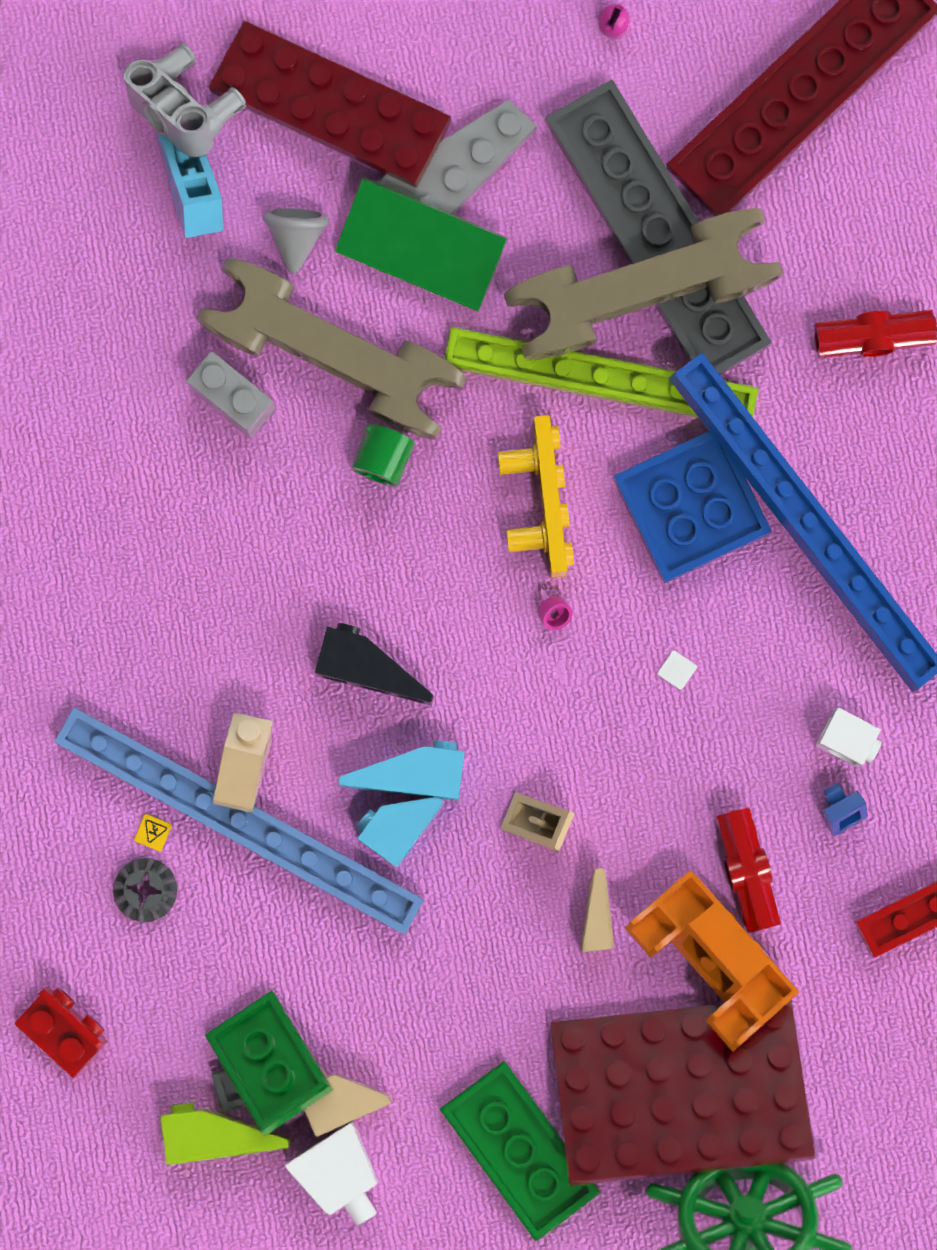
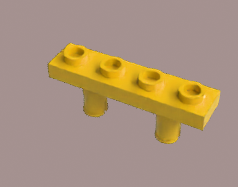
(551, 477)

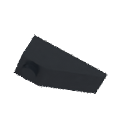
(362, 664)

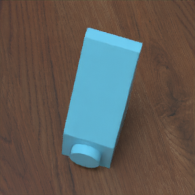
(192, 190)
(420, 773)

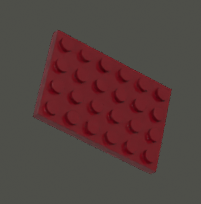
(674, 1099)

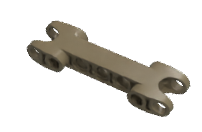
(707, 263)
(392, 378)

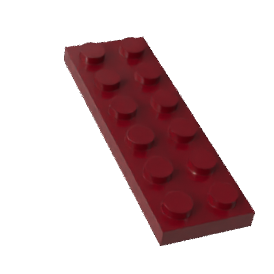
(331, 104)

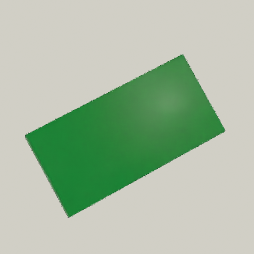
(421, 244)
(517, 1150)

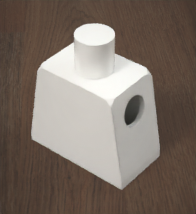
(337, 1173)

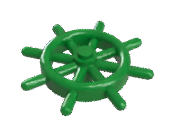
(746, 1216)

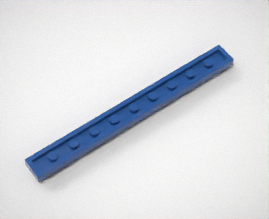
(806, 521)

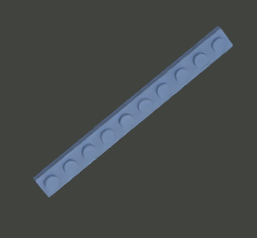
(253, 830)

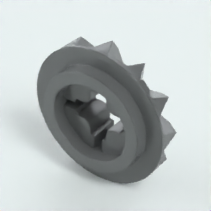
(155, 905)

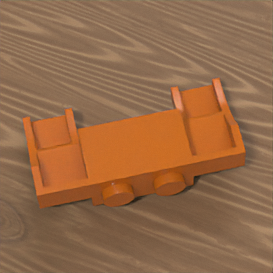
(719, 952)

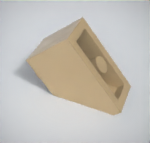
(243, 762)
(344, 1104)

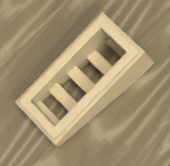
(597, 923)

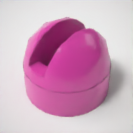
(621, 24)
(563, 615)

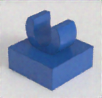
(843, 810)

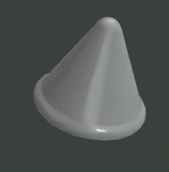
(295, 233)

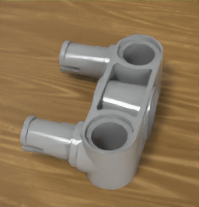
(170, 106)

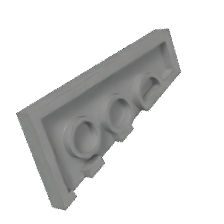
(469, 158)

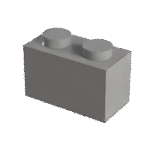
(231, 394)

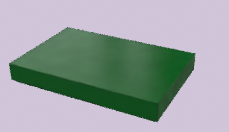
(268, 1063)

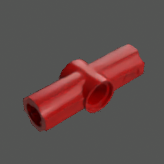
(875, 333)
(748, 870)

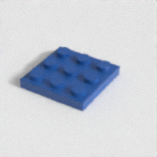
(691, 506)

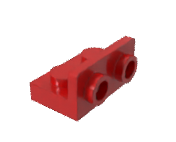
(62, 1031)

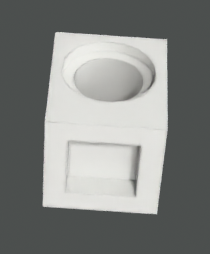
(849, 738)

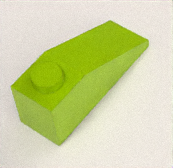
(206, 1135)

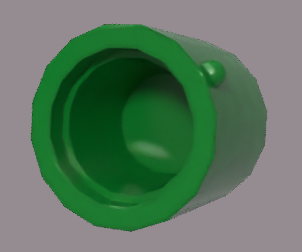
(382, 455)

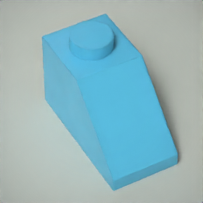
(397, 827)

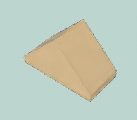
(537, 822)

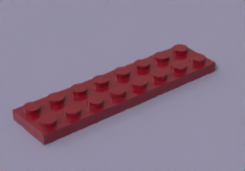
(795, 98)

